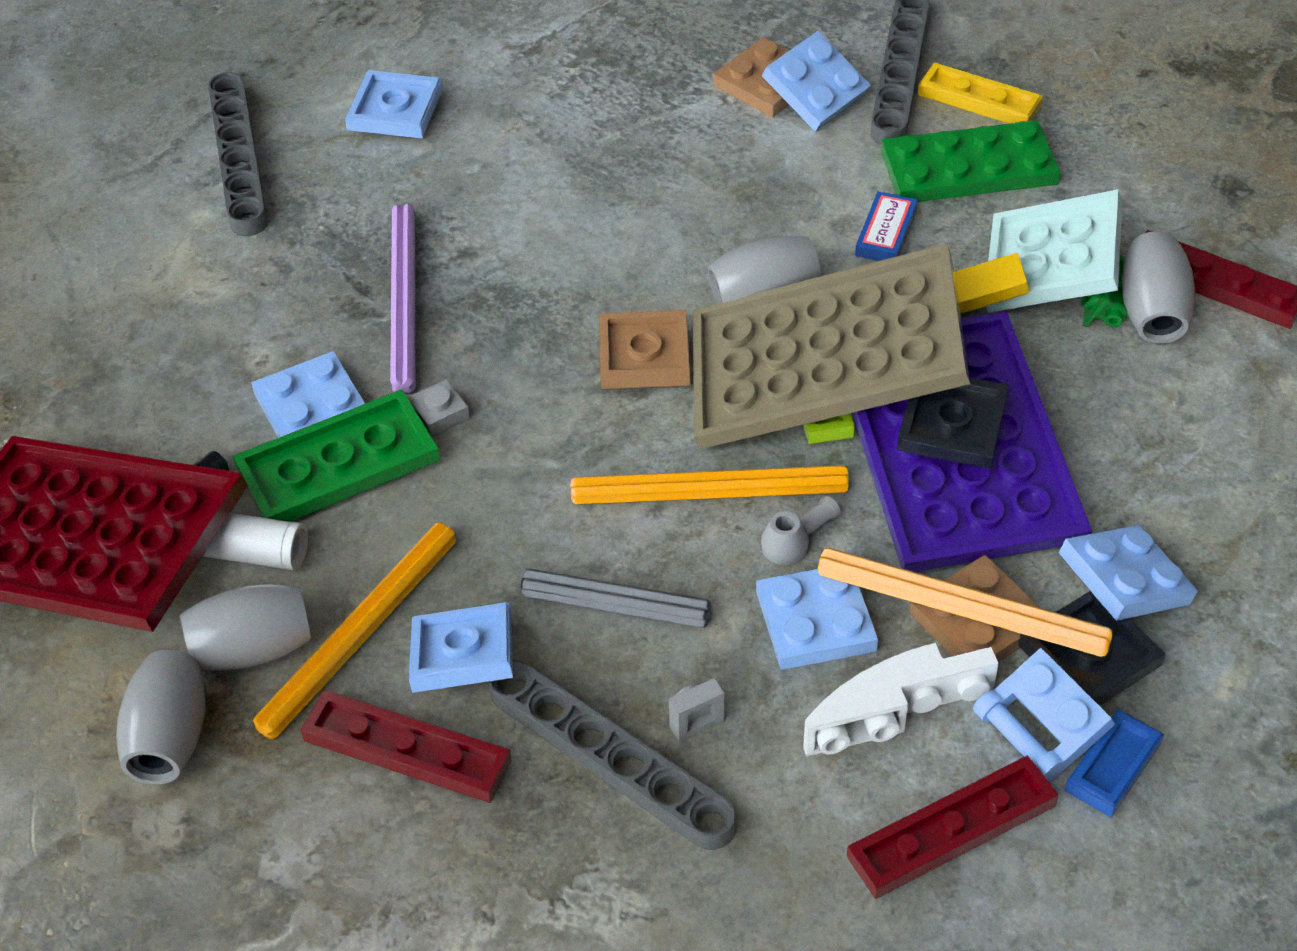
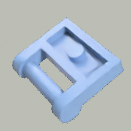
(1055, 703)

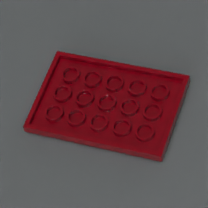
(104, 529)

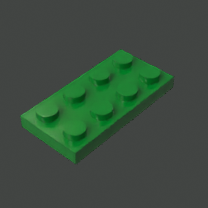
(970, 161)
(336, 458)

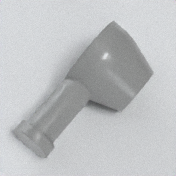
(786, 535)

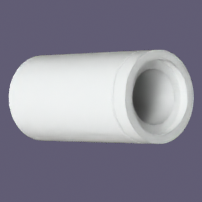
(260, 542)

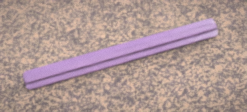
(403, 300)

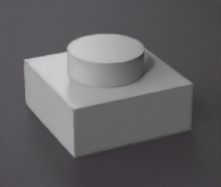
(439, 407)
(696, 709)

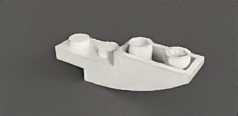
(878, 699)

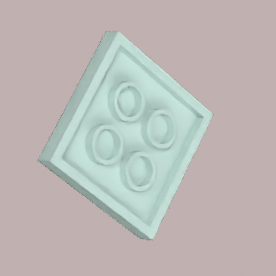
(1063, 246)

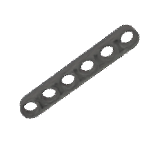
(899, 65)
(237, 151)
(614, 746)

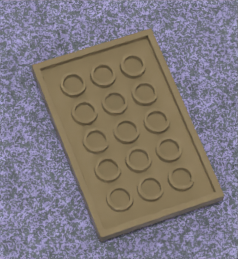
(827, 347)

